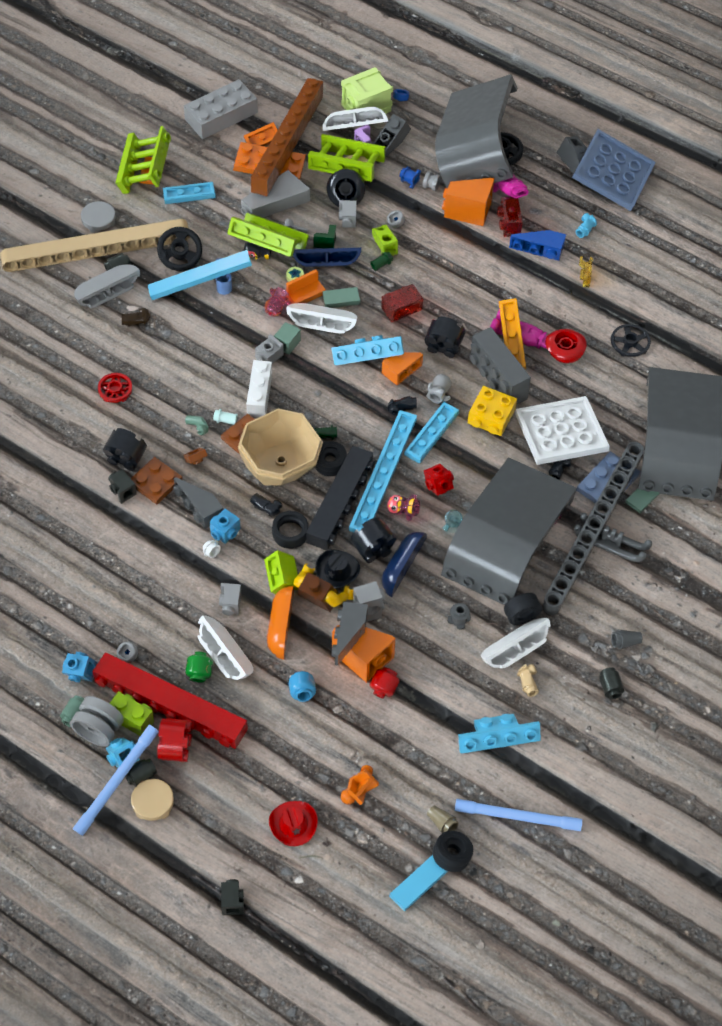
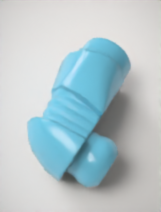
(584, 229)

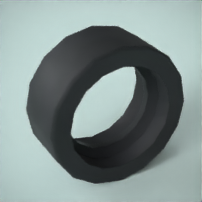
(292, 517)

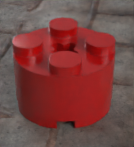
(174, 739)

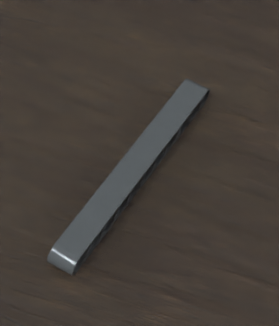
(592, 534)

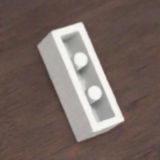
(259, 388)

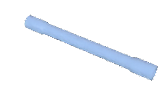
(89, 816)
(559, 821)

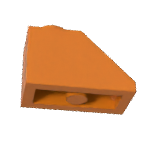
(401, 366)

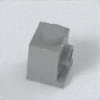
(347, 213)
(269, 350)
(230, 598)

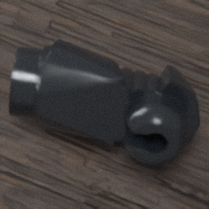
(402, 404)
(558, 467)
(265, 505)

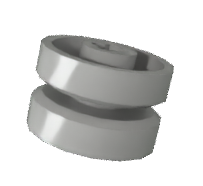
(96, 721)

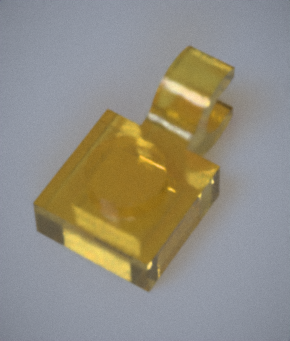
(586, 272)

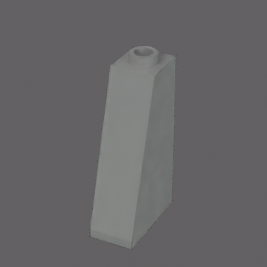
(285, 194)

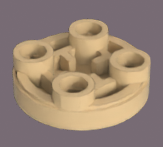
(152, 800)

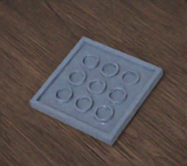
(614, 170)

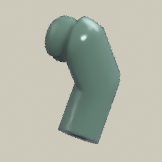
(200, 423)

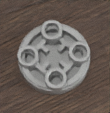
(98, 216)

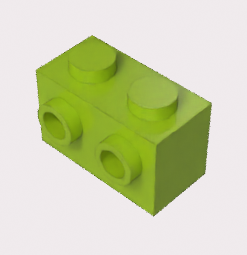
(135, 715)

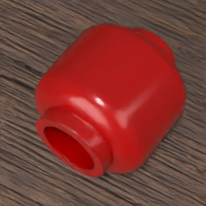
(384, 682)

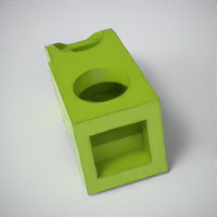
(385, 239)

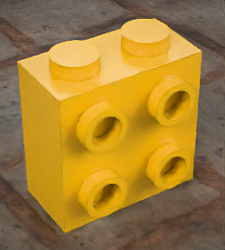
(492, 411)

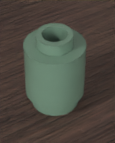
(70, 709)

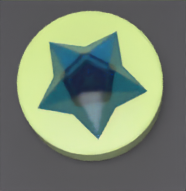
(293, 273)

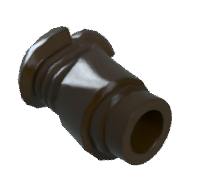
(136, 318)

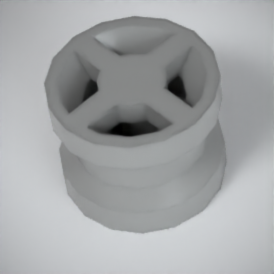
(431, 181)

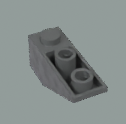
(392, 134)
(571, 152)
(200, 502)
(352, 627)

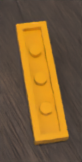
(512, 329)

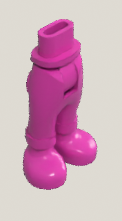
(511, 187)
(530, 334)

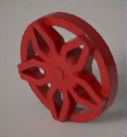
(115, 387)

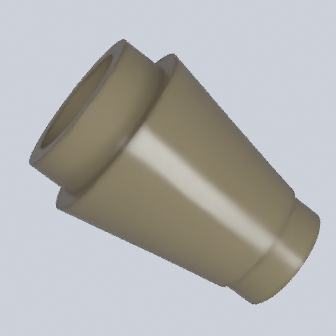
(442, 819)

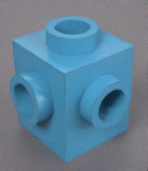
(224, 526)
(79, 667)

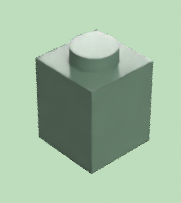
(289, 336)

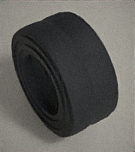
(331, 448)
(522, 608)
(454, 840)

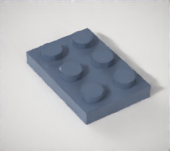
(597, 479)

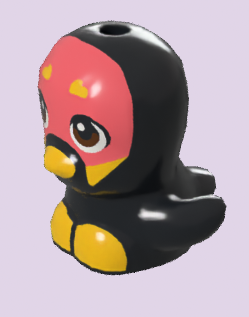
(257, 251)

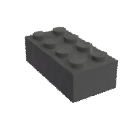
(499, 365)

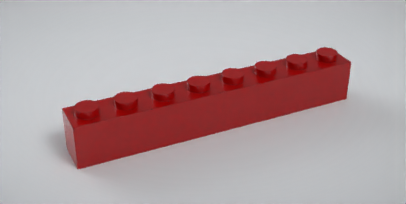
(170, 700)

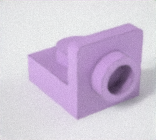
(362, 134)

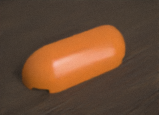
(280, 621)

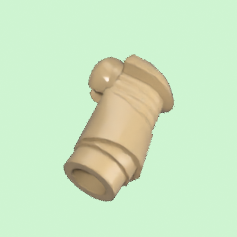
(528, 683)

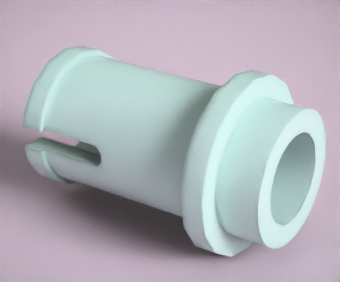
(225, 417)

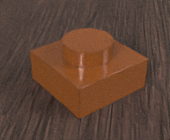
(195, 456)

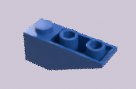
(541, 243)

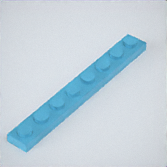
(384, 470)

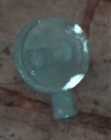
(453, 519)

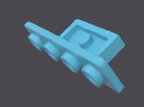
(368, 350)
(498, 733)

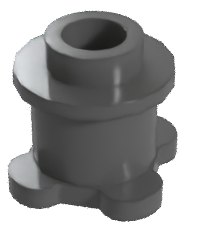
(459, 615)

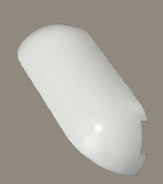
(354, 117)
(321, 317)
(517, 644)
(223, 649)

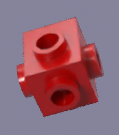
(439, 479)

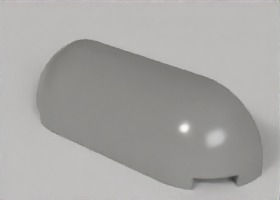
(106, 285)

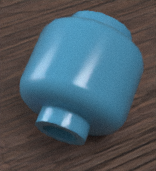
(302, 686)

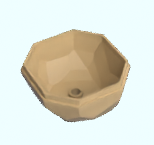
(276, 438)

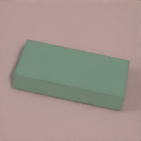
(341, 297)
(641, 499)

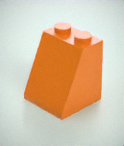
(468, 200)
(370, 653)

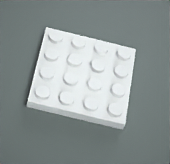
(562, 430)

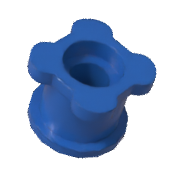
(410, 176)

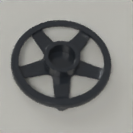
(630, 340)

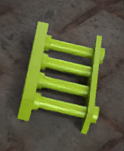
(131, 155)
(330, 164)
(268, 234)

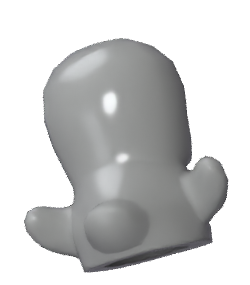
(438, 389)

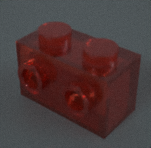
(510, 216)
(402, 302)

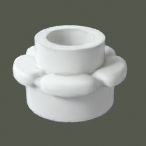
(211, 548)

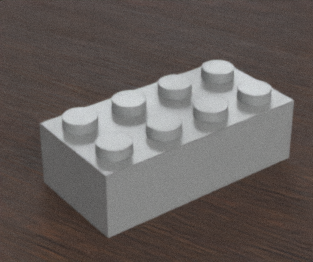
(220, 109)

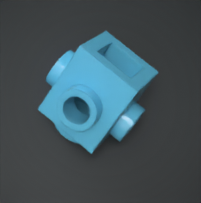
(116, 747)

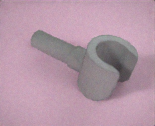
(289, 223)

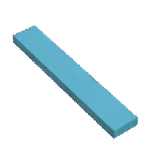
(199, 275)

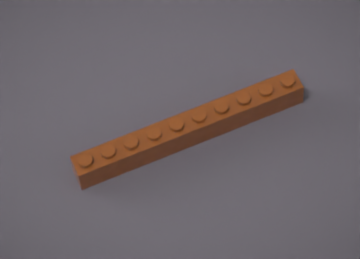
(286, 137)

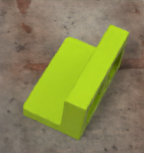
(280, 570)

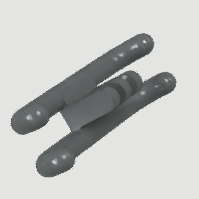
(612, 541)

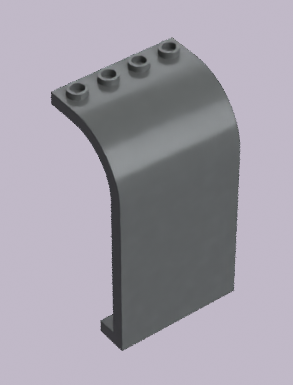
(470, 134)
(682, 434)
(505, 530)

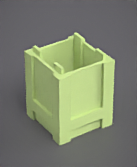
(366, 90)

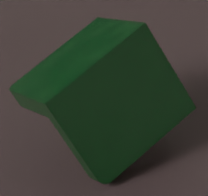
(324, 240)

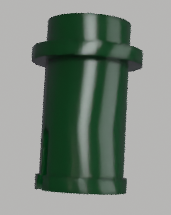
(381, 261)
(327, 432)

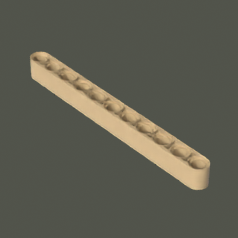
(88, 246)

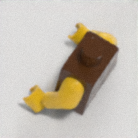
(319, 591)

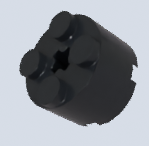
(444, 336)
(124, 448)
(373, 540)

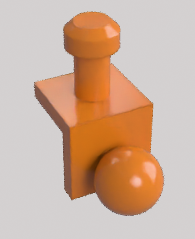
(359, 786)

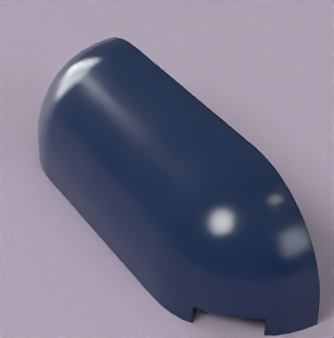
(327, 256)
(402, 561)

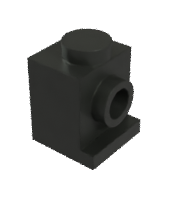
(122, 485)
(232, 898)

